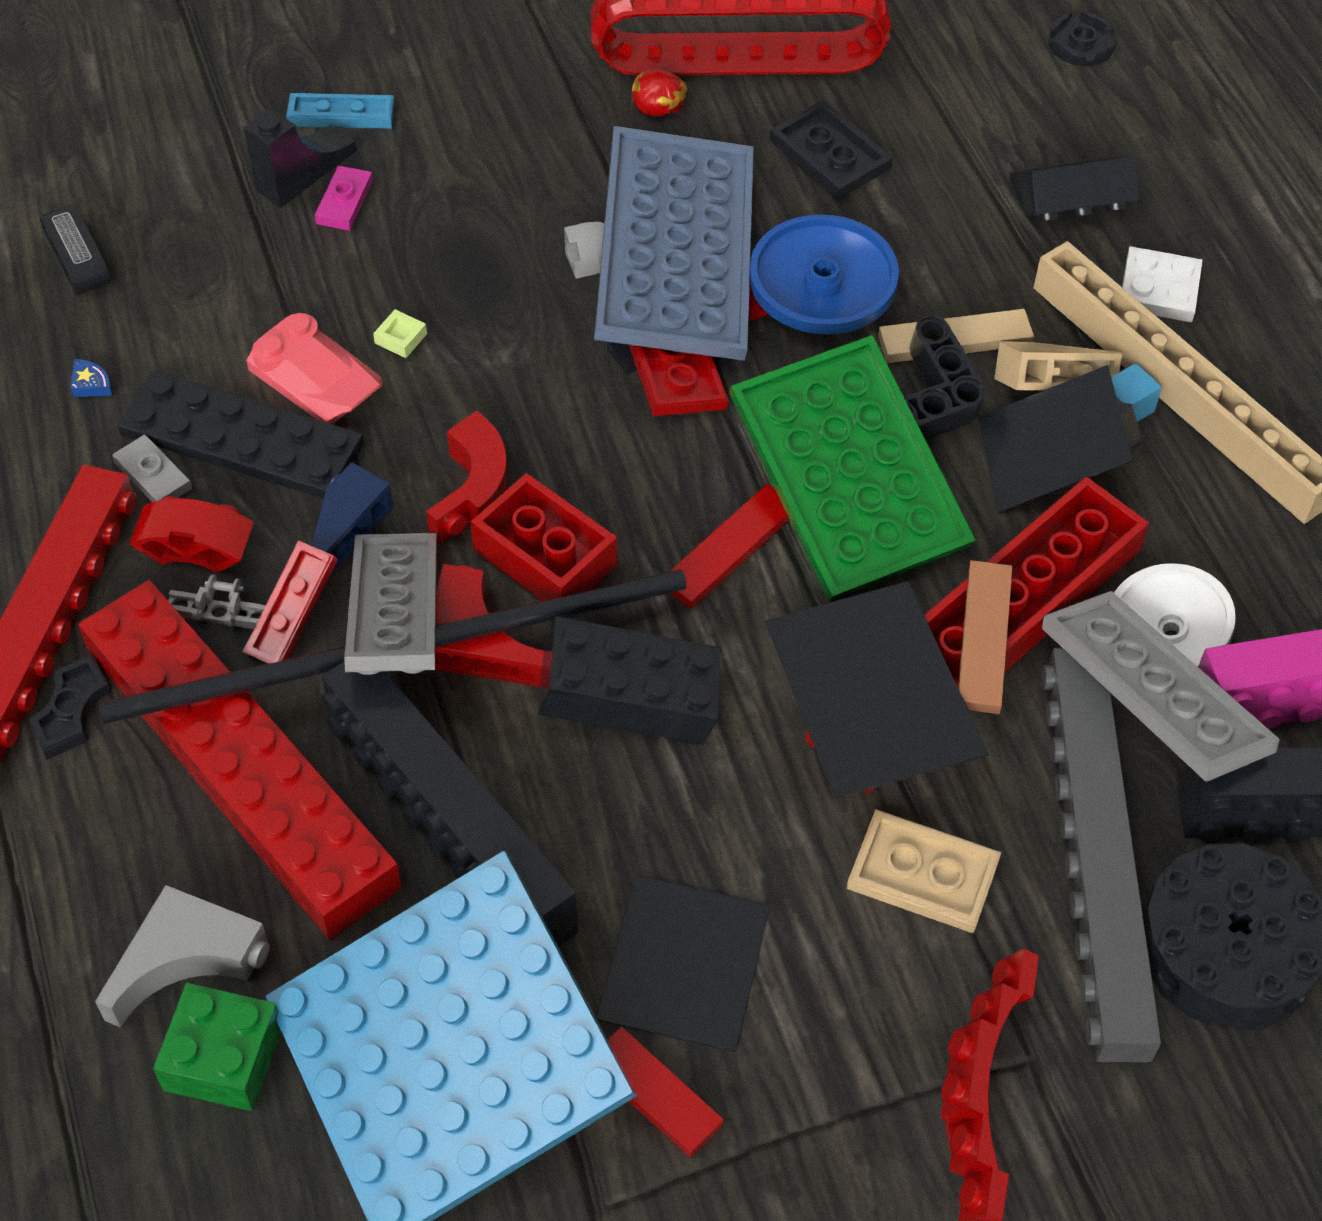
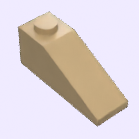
(1047, 365)

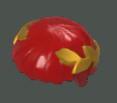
(658, 92)

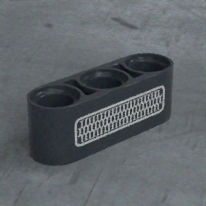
(75, 249)

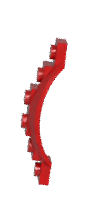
(967, 1085)

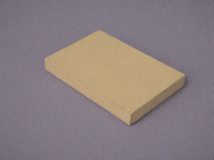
(924, 871)

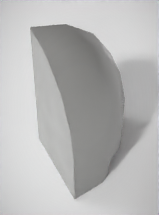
(584, 247)

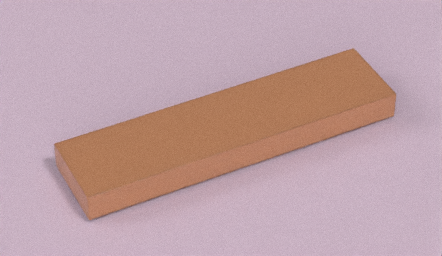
(985, 636)

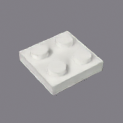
(1163, 282)

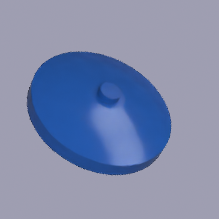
(823, 274)

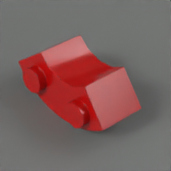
(192, 533)

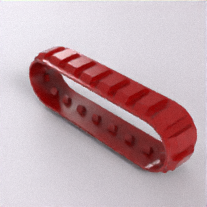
(740, 52)

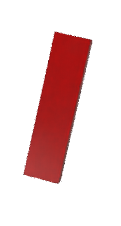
(730, 545)

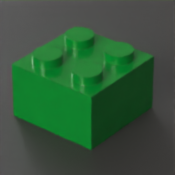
(218, 1047)

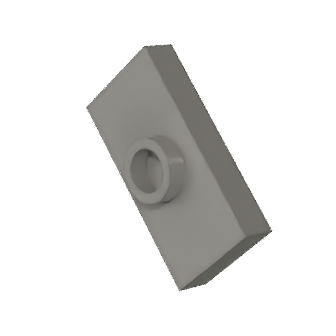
(151, 470)

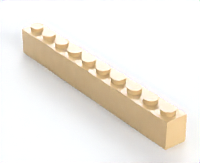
(1188, 380)

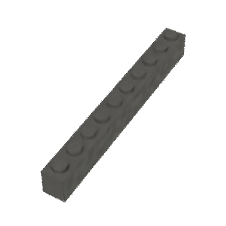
(1102, 865)

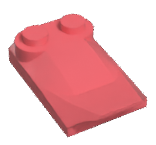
(311, 369)

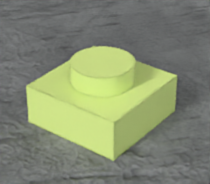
(400, 333)

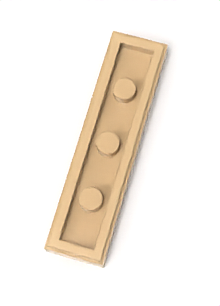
(973, 332)

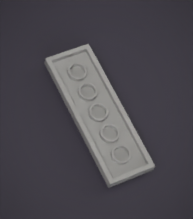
(392, 604)
(1160, 686)

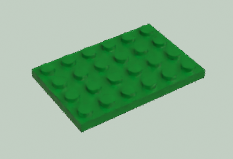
(851, 467)

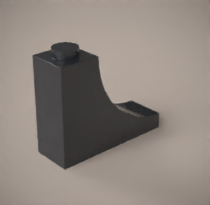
(290, 163)

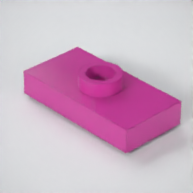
(343, 198)

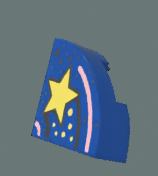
(89, 380)

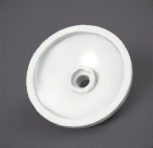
(1182, 601)

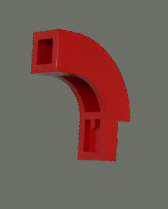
(482, 454)

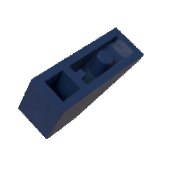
(351, 507)

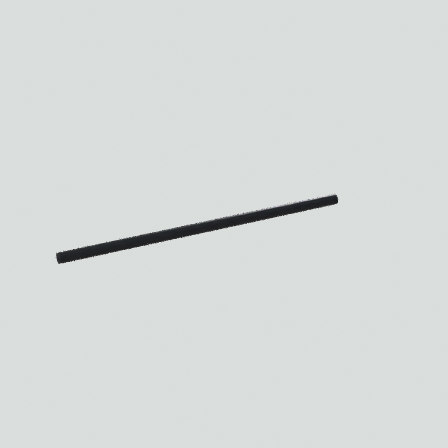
(445, 634)

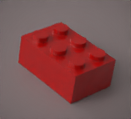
(543, 541)

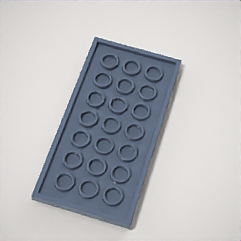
(676, 244)

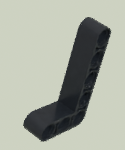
(945, 386)

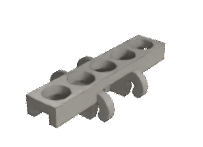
(204, 598)

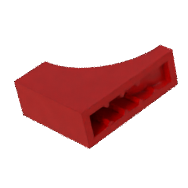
(494, 656)

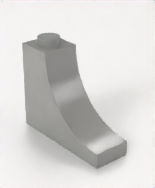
(178, 942)

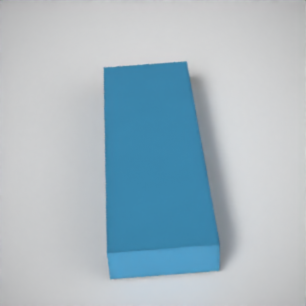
(341, 110)

